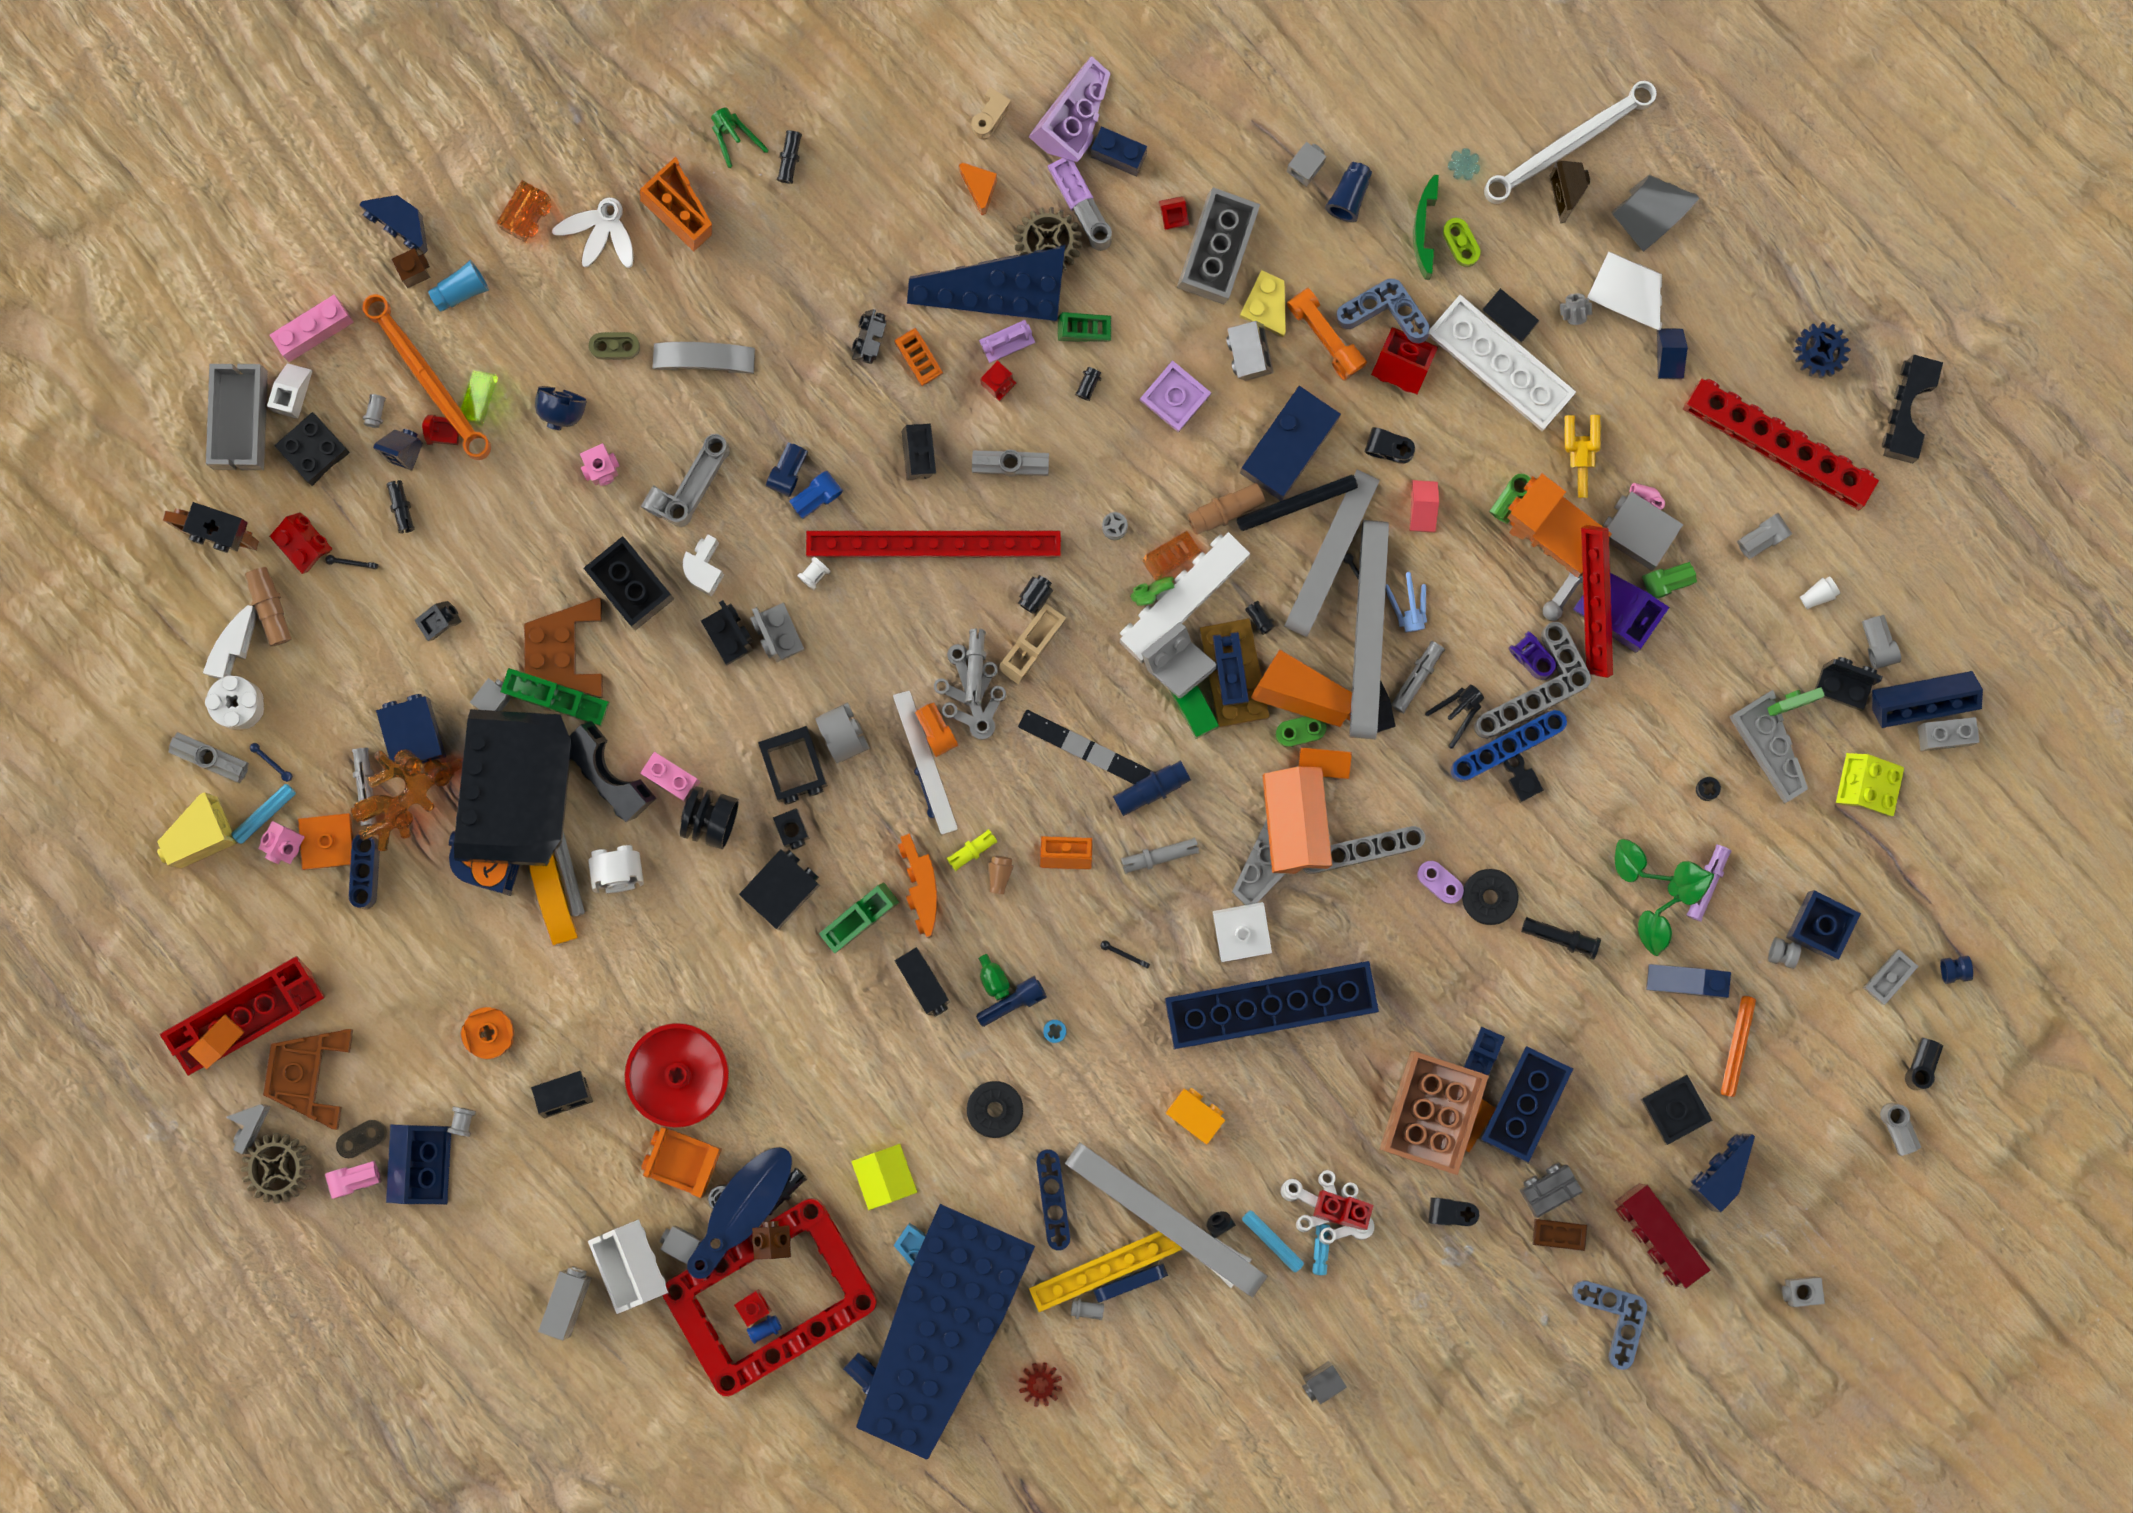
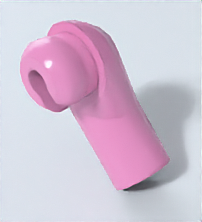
(1649, 494)

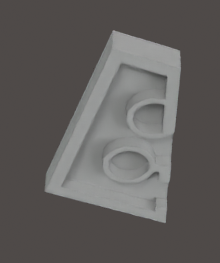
(1257, 873)

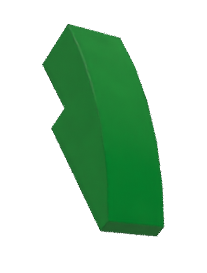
(1196, 712)
(859, 917)

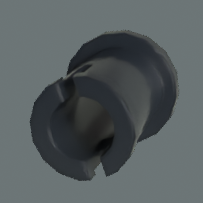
(1088, 383)
(1260, 618)

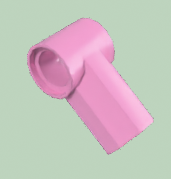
(345, 1180)

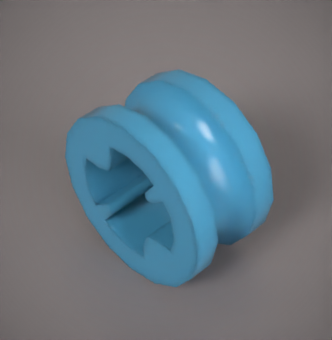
(1062, 1033)

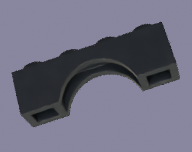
(1904, 439)
(626, 798)

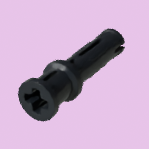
(1572, 940)

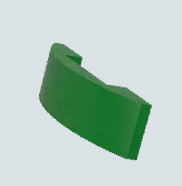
(1424, 255)

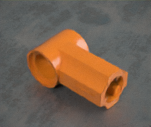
(938, 734)

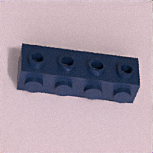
(1927, 699)

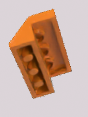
(1297, 819)

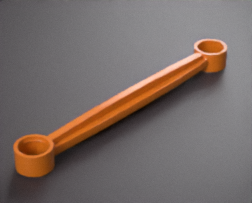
(426, 376)

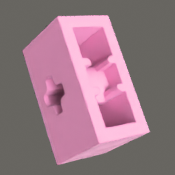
(669, 777)

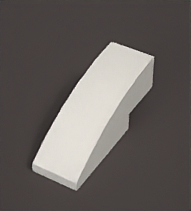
(231, 644)

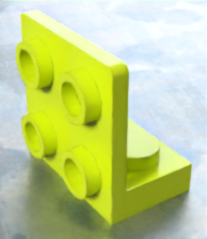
(1870, 783)

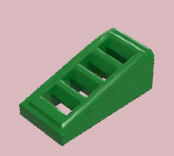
(1084, 336)

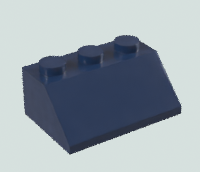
(418, 1164)

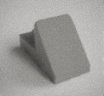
(252, 1121)

